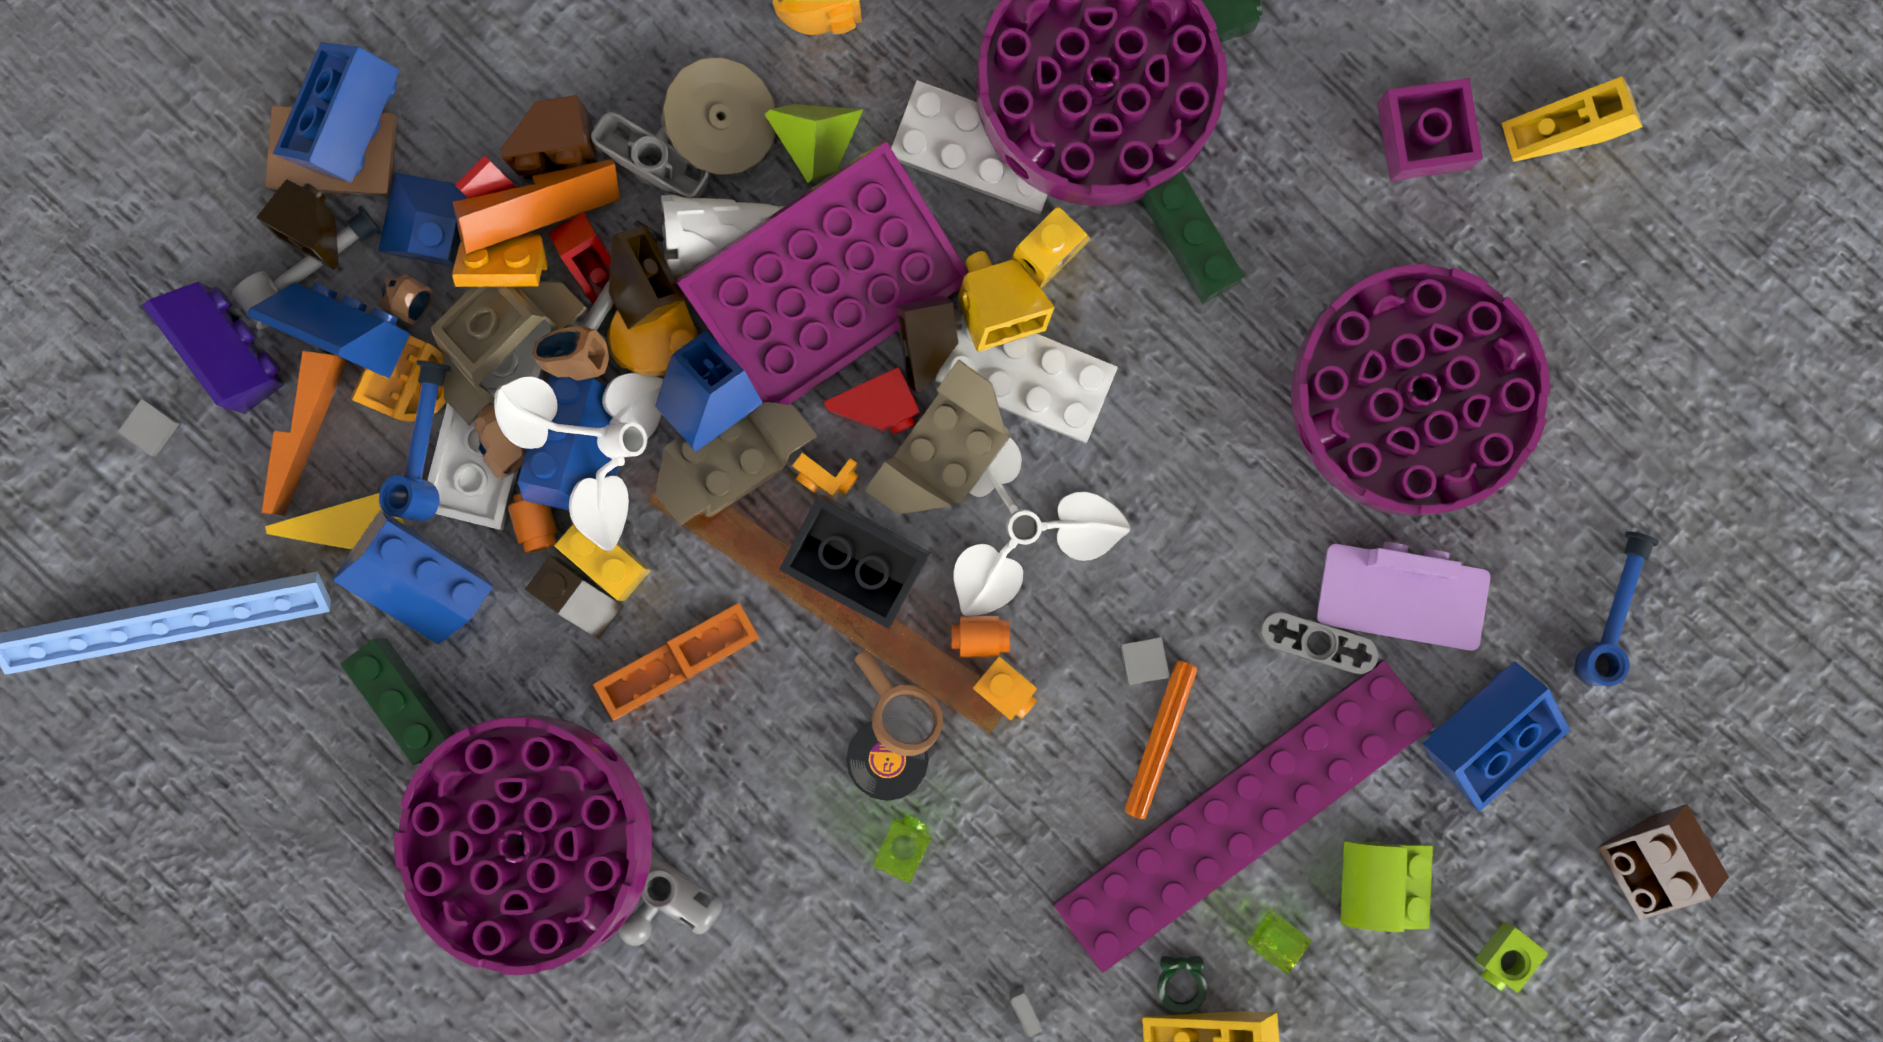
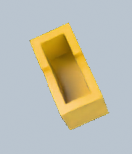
(613, 570)

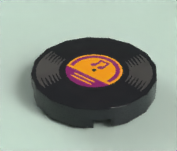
(880, 771)

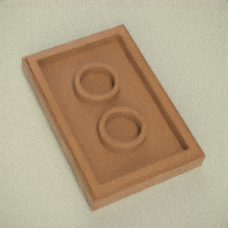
(372, 180)

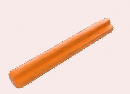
(1160, 739)

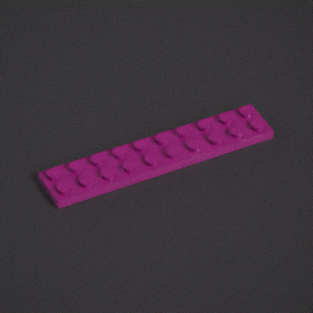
(1243, 815)

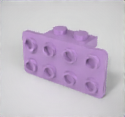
(1403, 595)

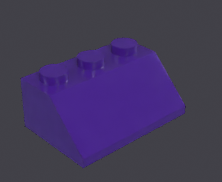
(215, 346)

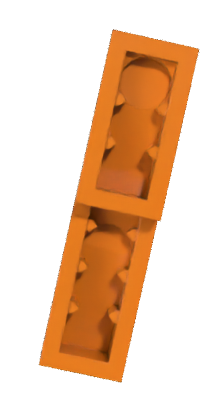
(550, 199)
(290, 451)
(674, 662)

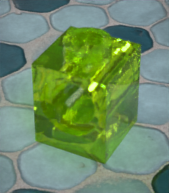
(896, 865)
(1279, 942)

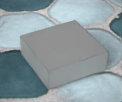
(148, 427)
(1144, 661)
(1025, 1011)

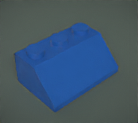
(337, 111)
(335, 325)
(567, 458)
(412, 579)
(1497, 735)

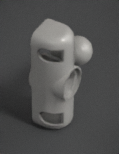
(666, 175)
(678, 905)

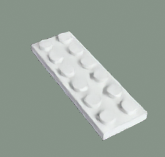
(462, 478)

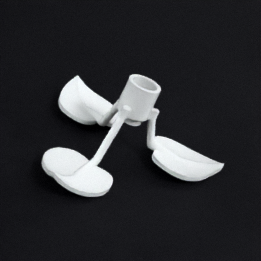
(600, 504)
(1086, 531)

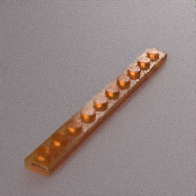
(895, 646)

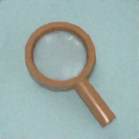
(906, 716)

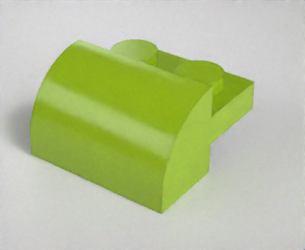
(1386, 886)

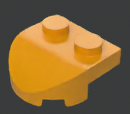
(819, 16)
(504, 264)
(650, 345)
(399, 394)

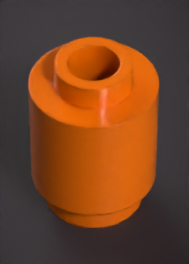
(532, 524)
(981, 636)

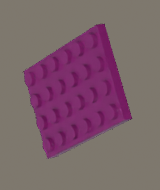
(824, 276)

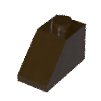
(302, 221)
(641, 278)
(927, 337)
(574, 596)

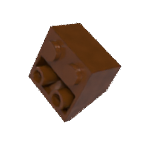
(551, 138)
(1664, 863)

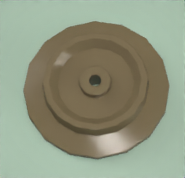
(724, 91)

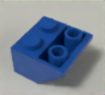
(705, 392)

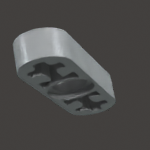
(1350, 641)

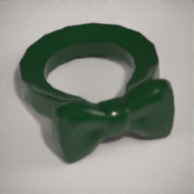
(1169, 966)

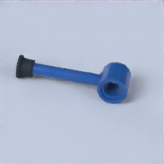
(410, 495)
(1637, 550)

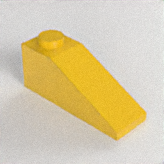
(1574, 121)
(332, 526)
(1212, 1027)

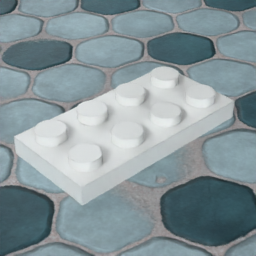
(947, 139)
(1040, 380)

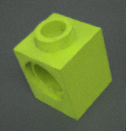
(1528, 958)

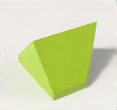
(815, 136)

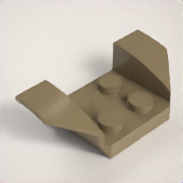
(487, 328)
(945, 448)
(731, 463)

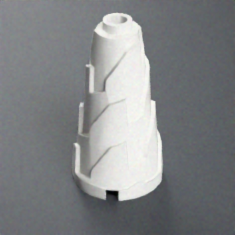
(703, 226)

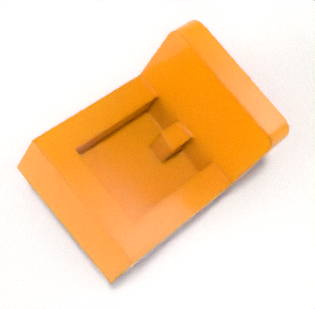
(816, 477)
(1006, 689)

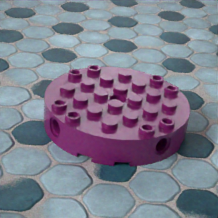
(1099, 138)
(1480, 378)
(580, 830)

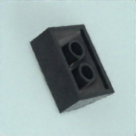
(854, 561)

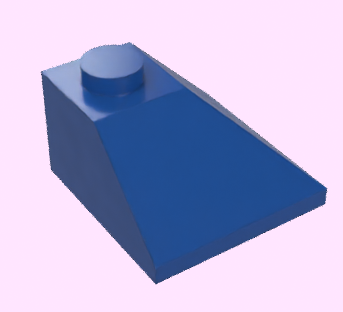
(421, 220)

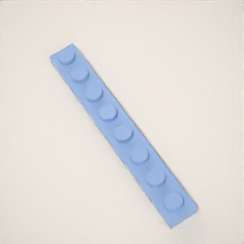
(163, 622)

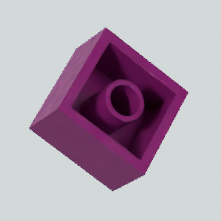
(1429, 129)

